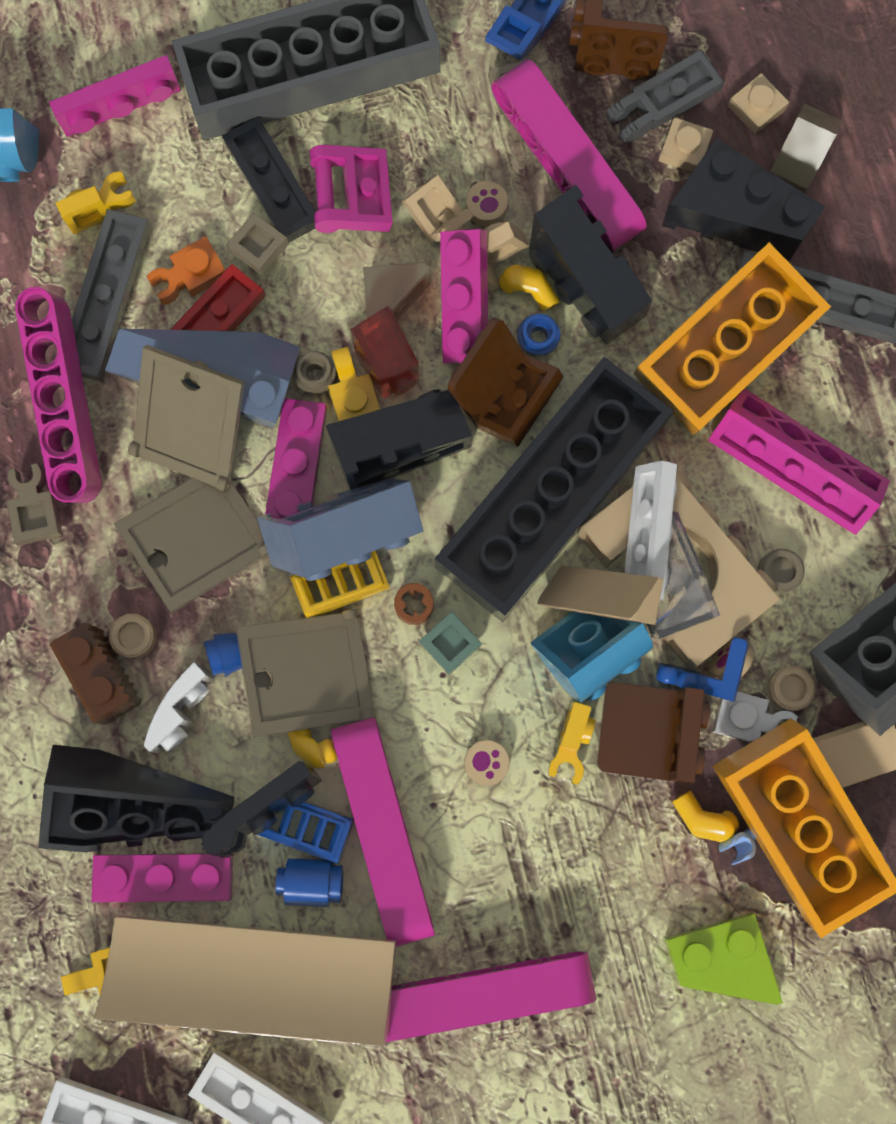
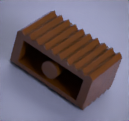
(95, 673)

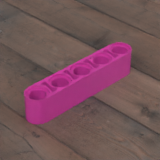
(567, 151)
(43, 381)
(382, 832)
(490, 995)

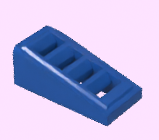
(338, 841)

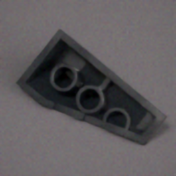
(109, 799)

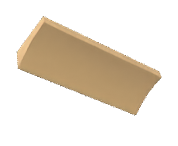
(248, 980)

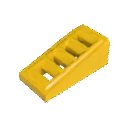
(346, 598)

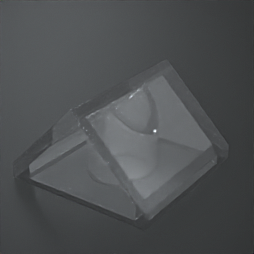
(687, 592)

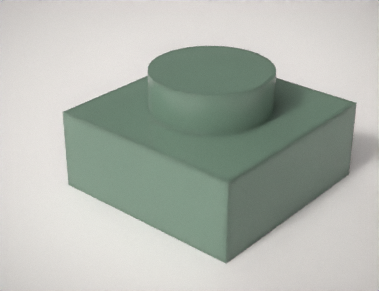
(450, 643)

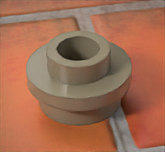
(310, 361)

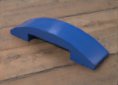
(523, 25)

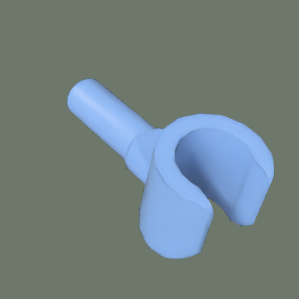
(744, 845)

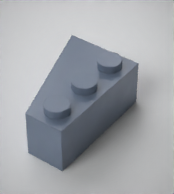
(342, 529)

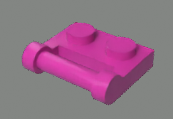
(364, 184)

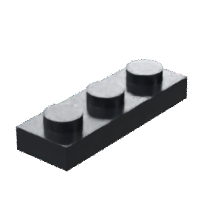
(270, 179)

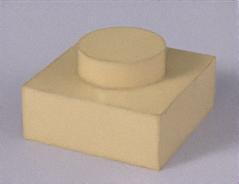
(758, 104)
(685, 144)

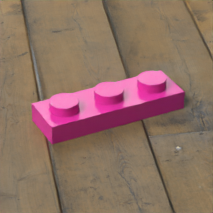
(115, 96)
(463, 291)
(296, 456)
(161, 878)

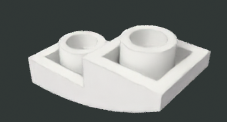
(169, 721)

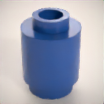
(310, 882)

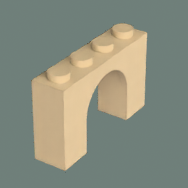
(736, 586)

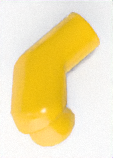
(531, 281)
(310, 751)
(705, 824)

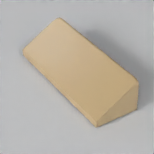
(604, 594)
(858, 752)

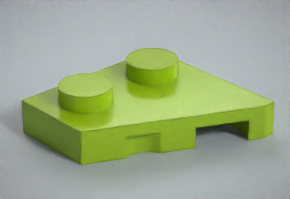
(725, 960)

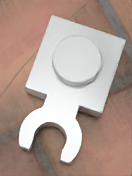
(746, 717)

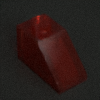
(385, 353)

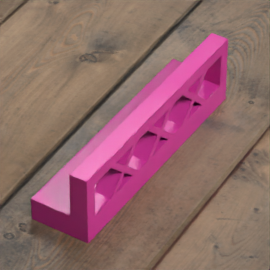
(799, 463)

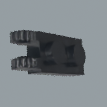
(259, 810)

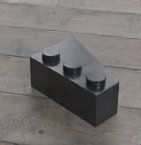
(585, 268)

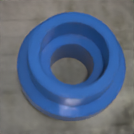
(541, 323)

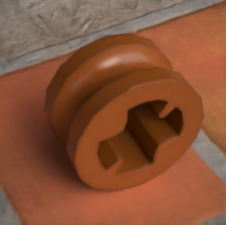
(427, 602)

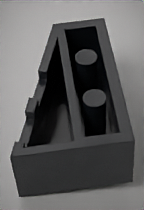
(742, 204)
(399, 438)

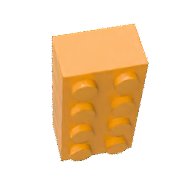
(731, 338)
(807, 827)

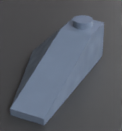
(248, 356)

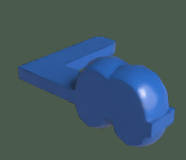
(725, 688)

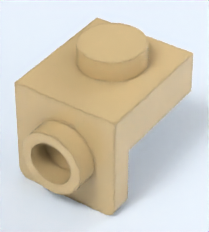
(436, 209)
(502, 242)

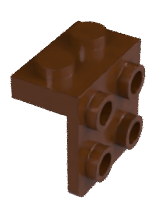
(615, 45)
(502, 385)
(652, 732)

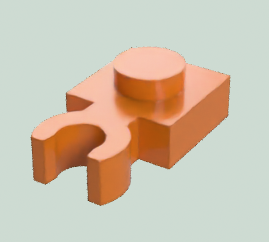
(193, 268)

